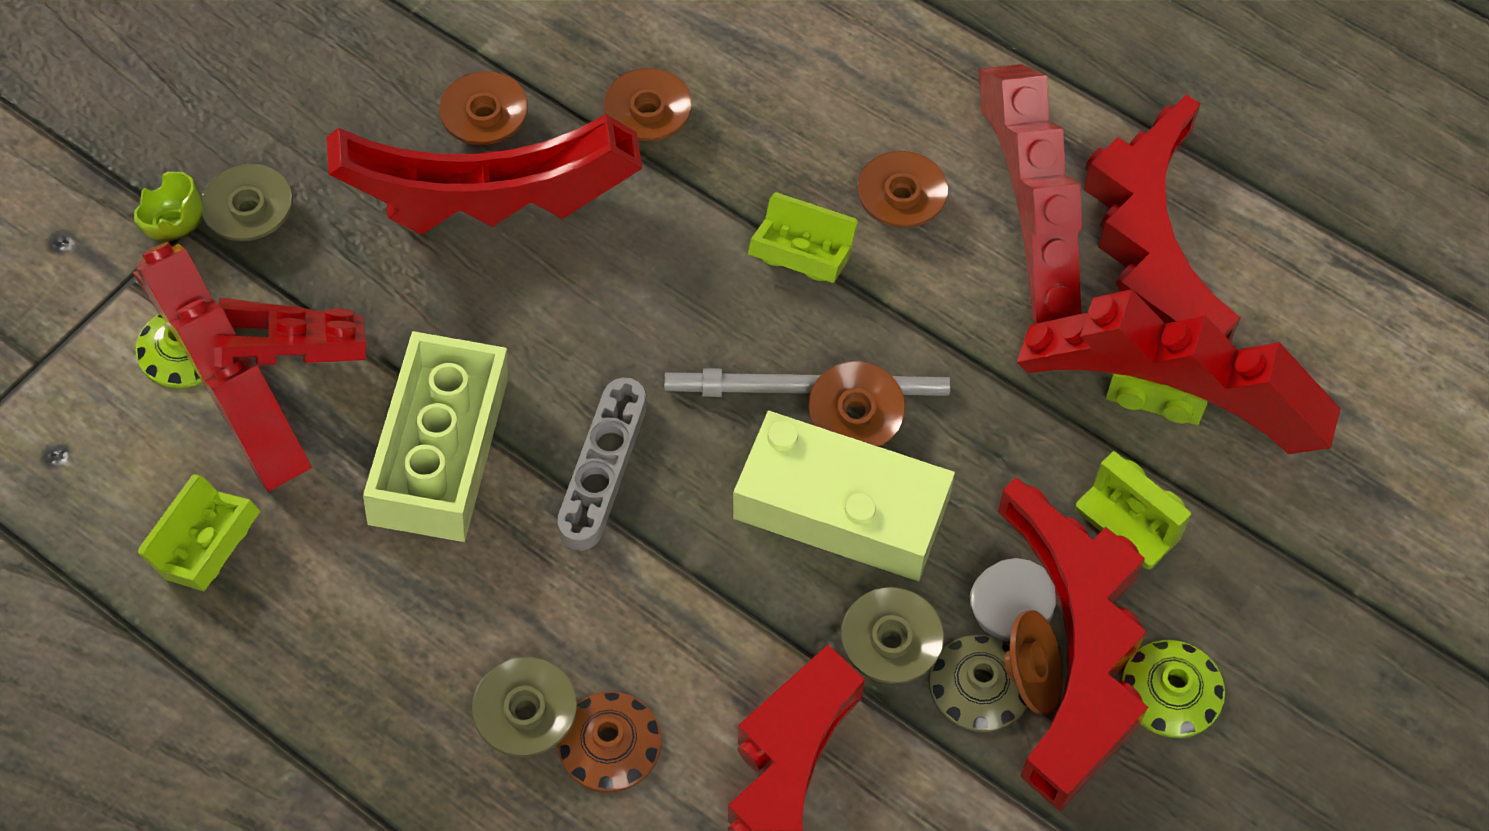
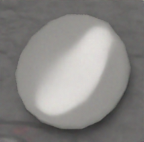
(1007, 591)

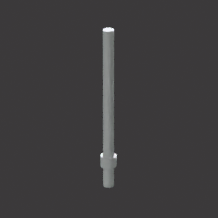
(714, 382)

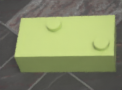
(436, 437)
(842, 495)

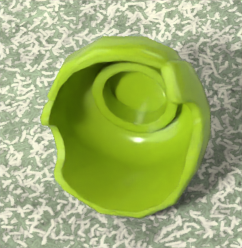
(171, 209)

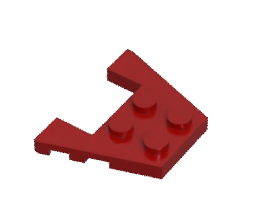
(292, 331)

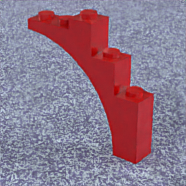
(491, 185)
(1046, 198)
(1138, 225)
(1193, 356)
(238, 391)
(1101, 638)
(787, 740)

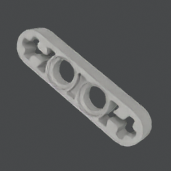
(597, 461)

